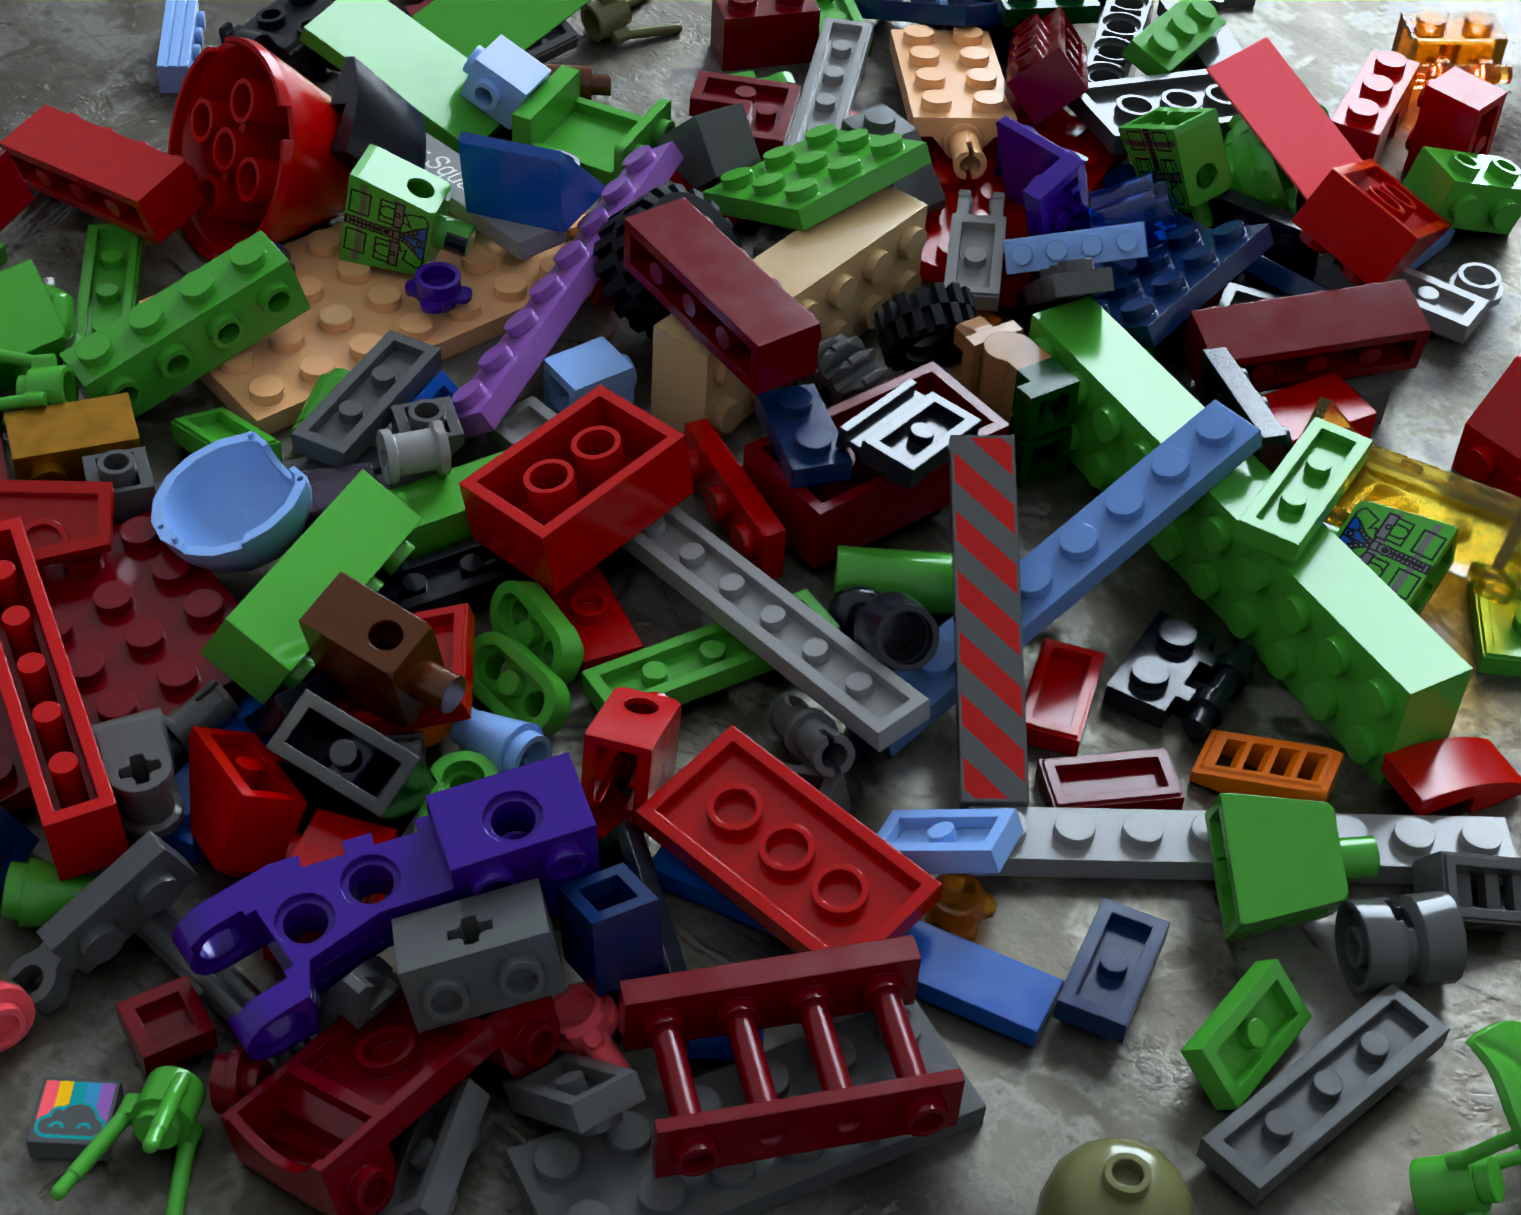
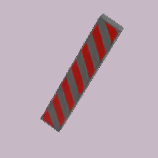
(987, 622)

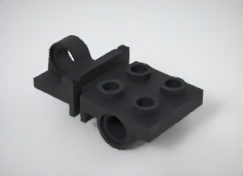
(279, 31)

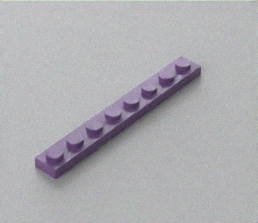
(555, 298)

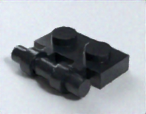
(1163, 666)

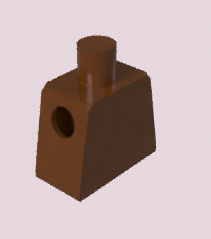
(378, 654)

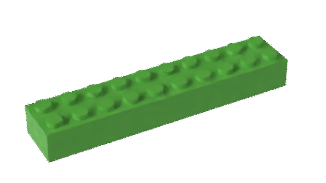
(1316, 624)

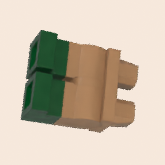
(1021, 387)

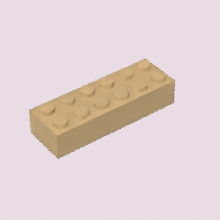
(833, 269)

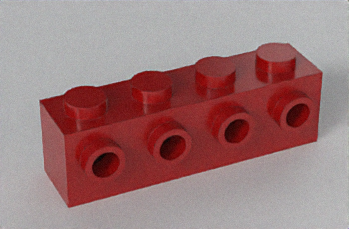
(104, 173)

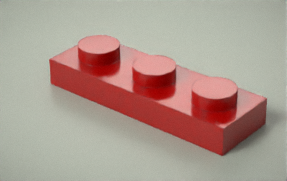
(734, 500)

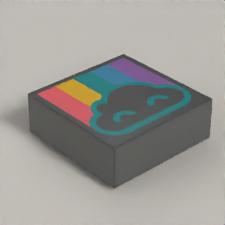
(71, 1116)

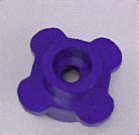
(438, 288)

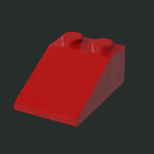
(1368, 222)

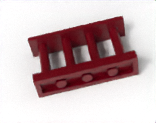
(773, 993)

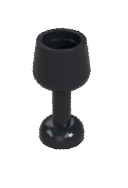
(887, 626)

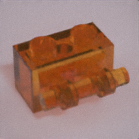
(1447, 40)

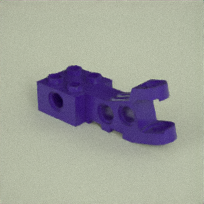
(470, 843)

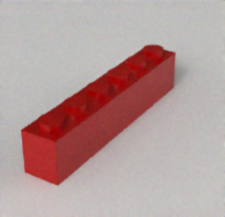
(51, 720)

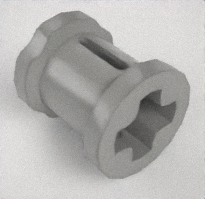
(414, 452)

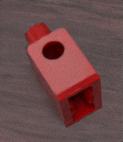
(634, 739)

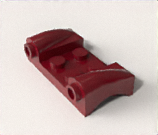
(339, 1101)

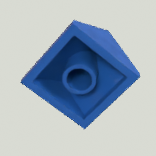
(524, 183)

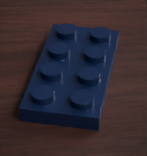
(1182, 277)

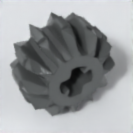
(844, 370)

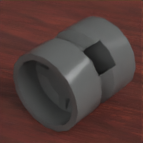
(1410, 941)

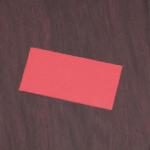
(1283, 114)

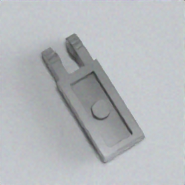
(977, 250)

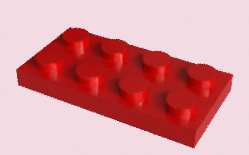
(785, 850)

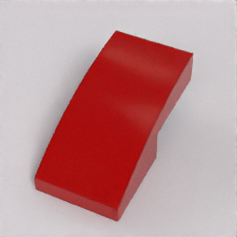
(1449, 773)

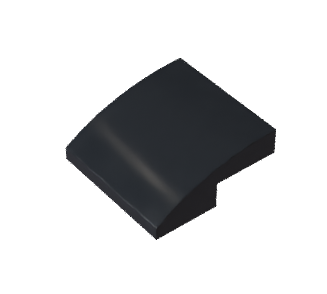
(374, 116)

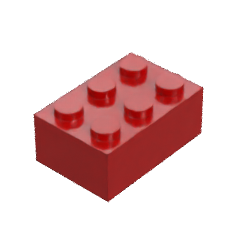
(577, 488)

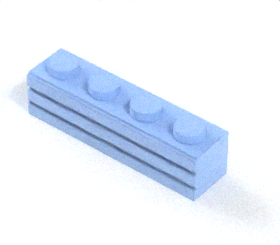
(179, 42)
(1101, 243)

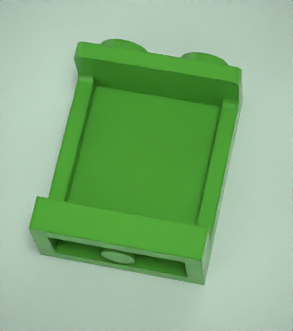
(587, 129)

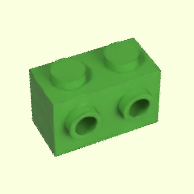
(1468, 188)

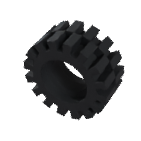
(923, 325)

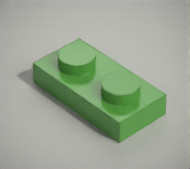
(1246, 1034)

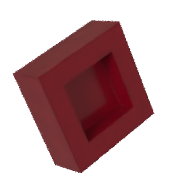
(166, 1024)

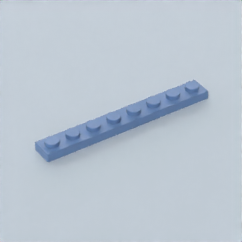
(1104, 536)

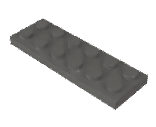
(615, 1170)

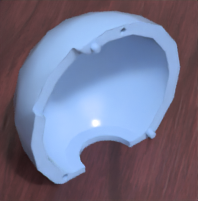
(232, 506)

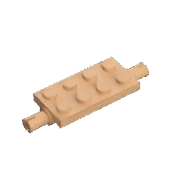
(951, 89)

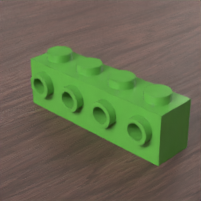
(187, 324)
(355, 535)

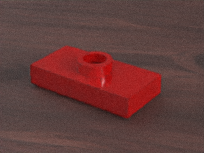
(597, 618)

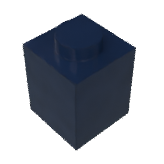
(610, 928)

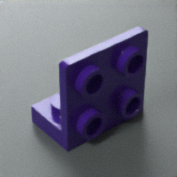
(1043, 179)

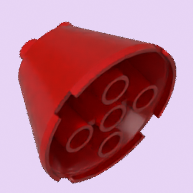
(257, 148)

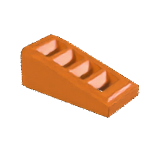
(1296, 768)

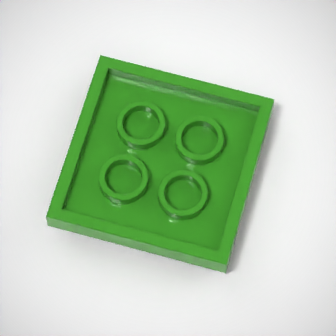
(817, 176)

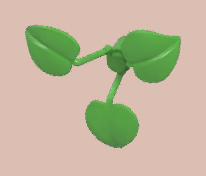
(1472, 1178)

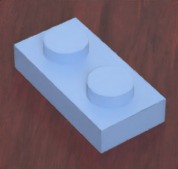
(954, 839)

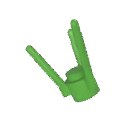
(42, 385)
(160, 1119)

